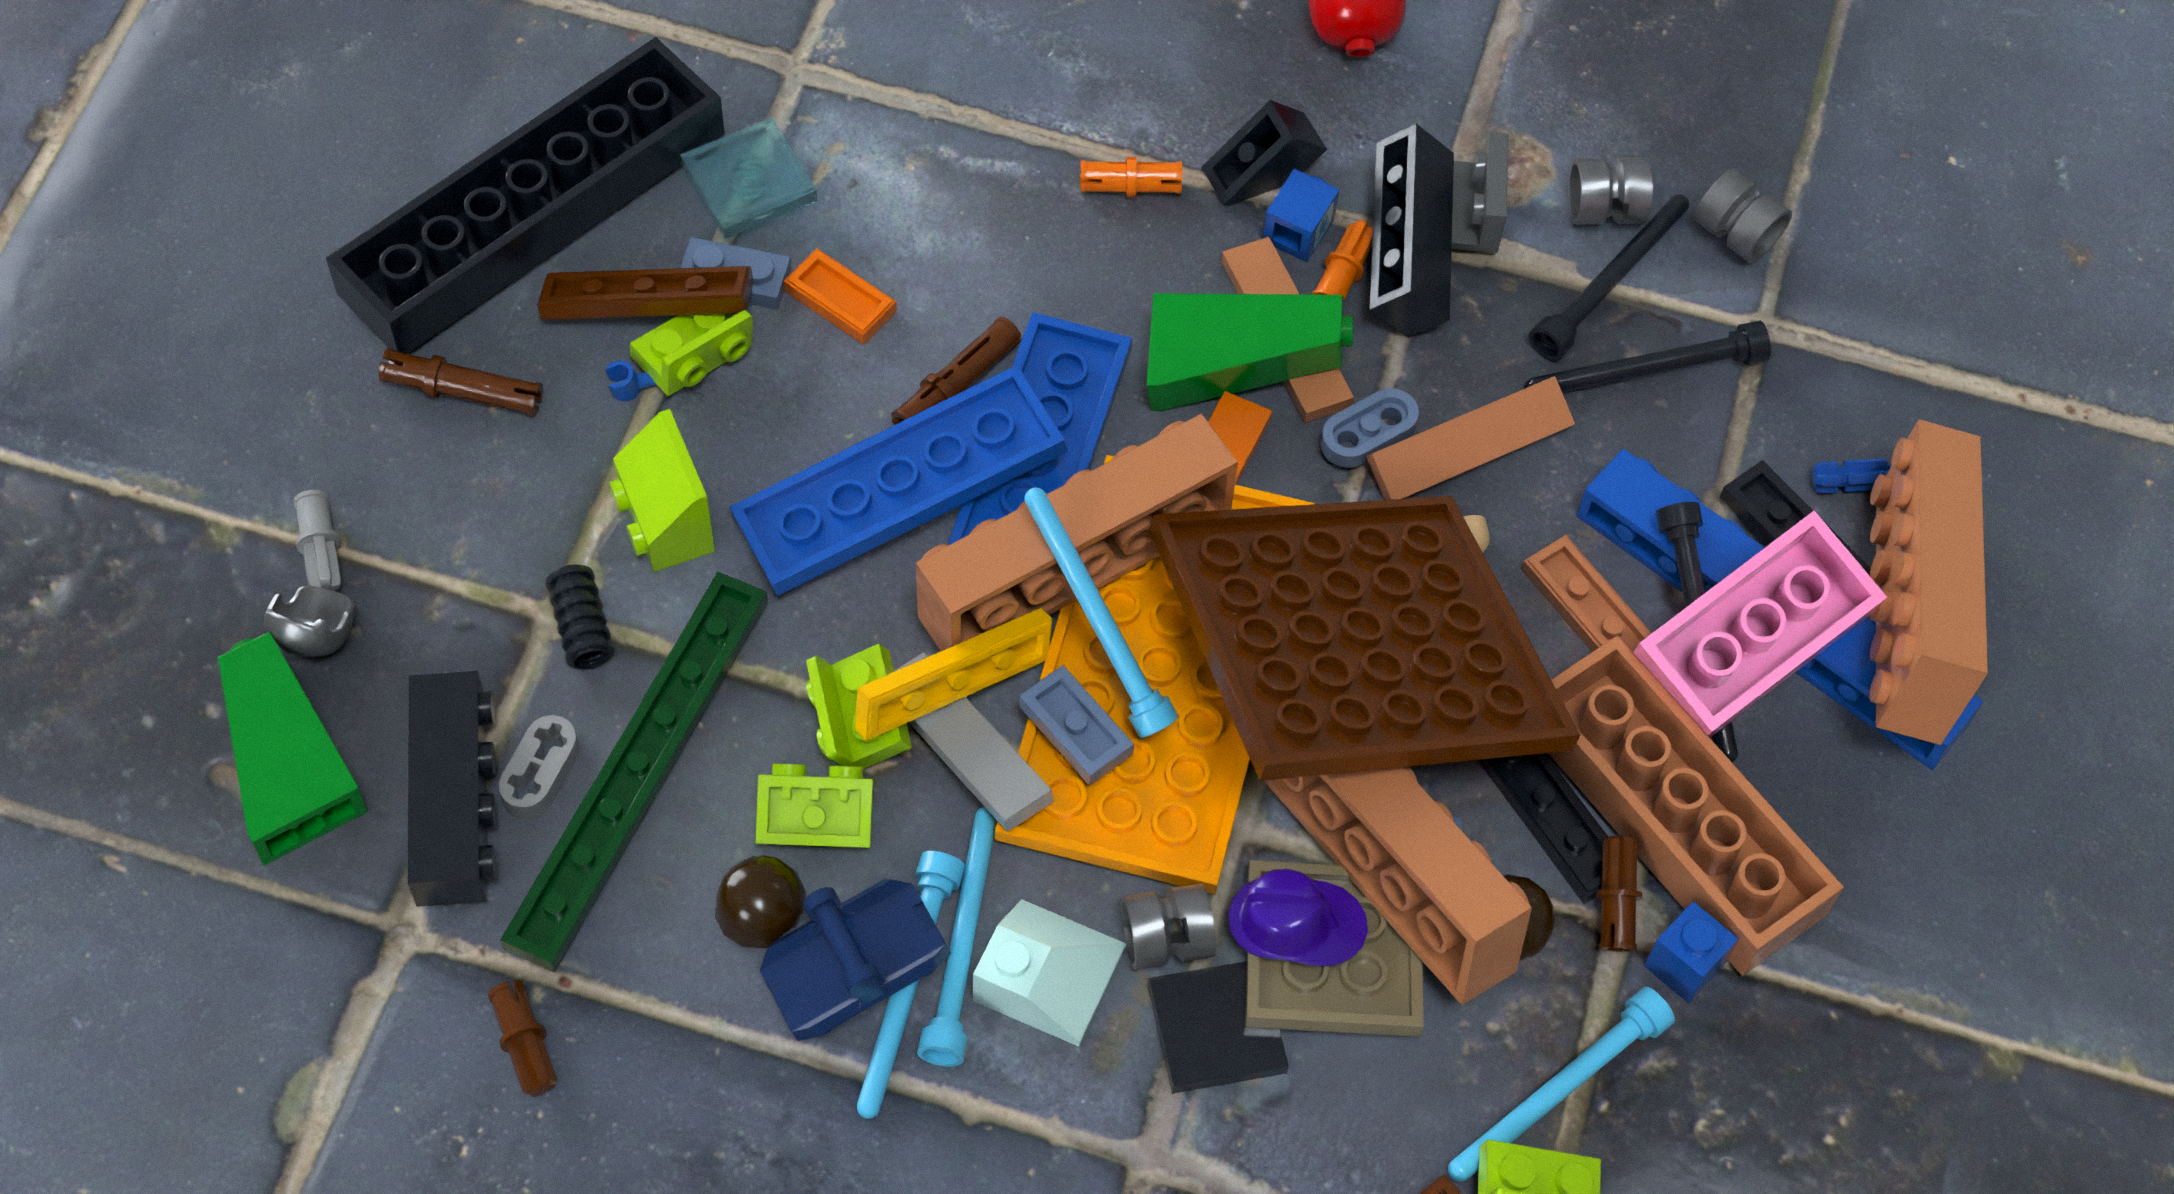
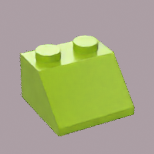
(662, 496)

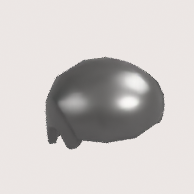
(311, 622)

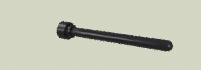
(1555, 334)
(1746, 344)
(1681, 526)

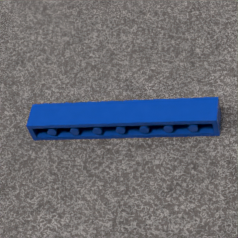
(1623, 509)

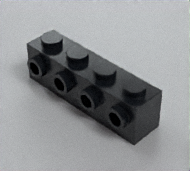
(1412, 231)
(449, 789)

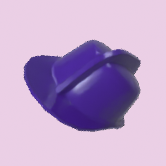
(1297, 919)

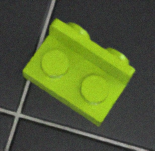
(691, 346)
(834, 696)
(814, 808)
(1531, 1170)

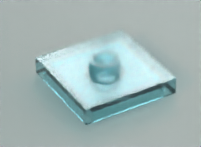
(748, 177)

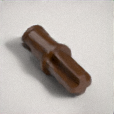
(1619, 894)
(522, 1038)

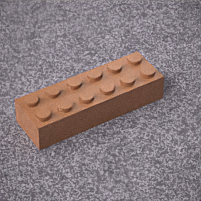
(1107, 512)
(1933, 574)
(1688, 807)
(1417, 872)

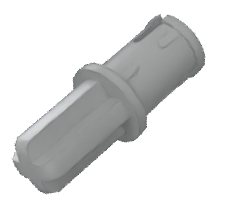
(317, 539)

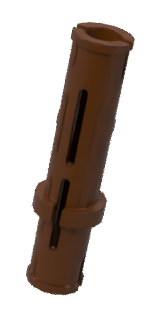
(963, 369)
(440, 377)

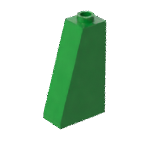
(1240, 343)
(284, 759)

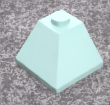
(1046, 971)

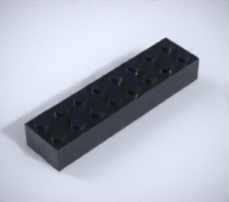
(525, 197)

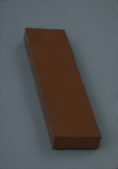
(645, 292)

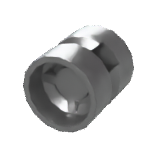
(1610, 190)
(1736, 210)
(1148, 931)

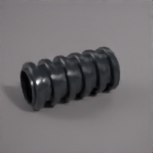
(580, 617)

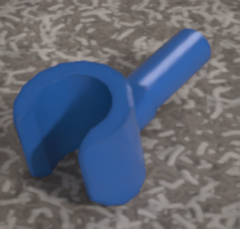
(632, 381)

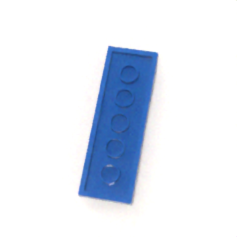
(1076, 380)
(898, 479)

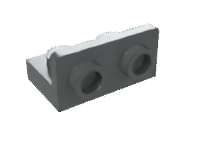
(1481, 197)

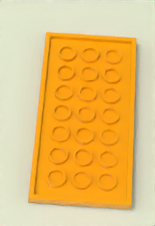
(1178, 794)

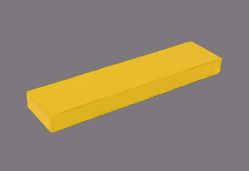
(952, 674)

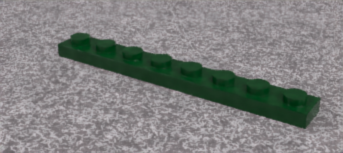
(634, 773)

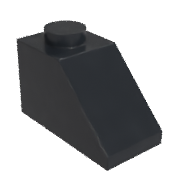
(1263, 154)

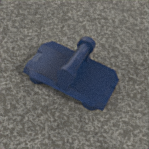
(851, 955)

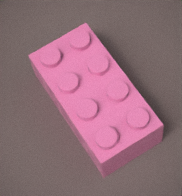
(1760, 624)

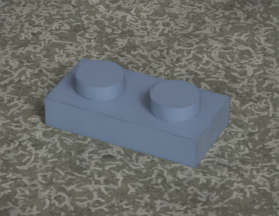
(767, 268)
(1076, 725)

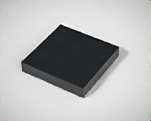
(1205, 1029)

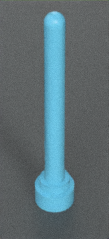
(1148, 708)
(938, 877)
(1644, 1016)
(943, 1039)

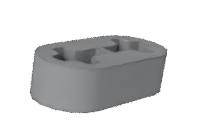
(549, 772)

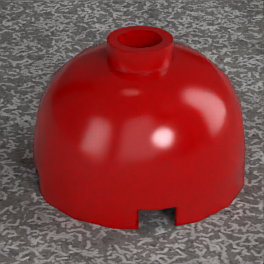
(1357, 24)

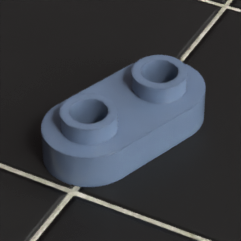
(1364, 427)

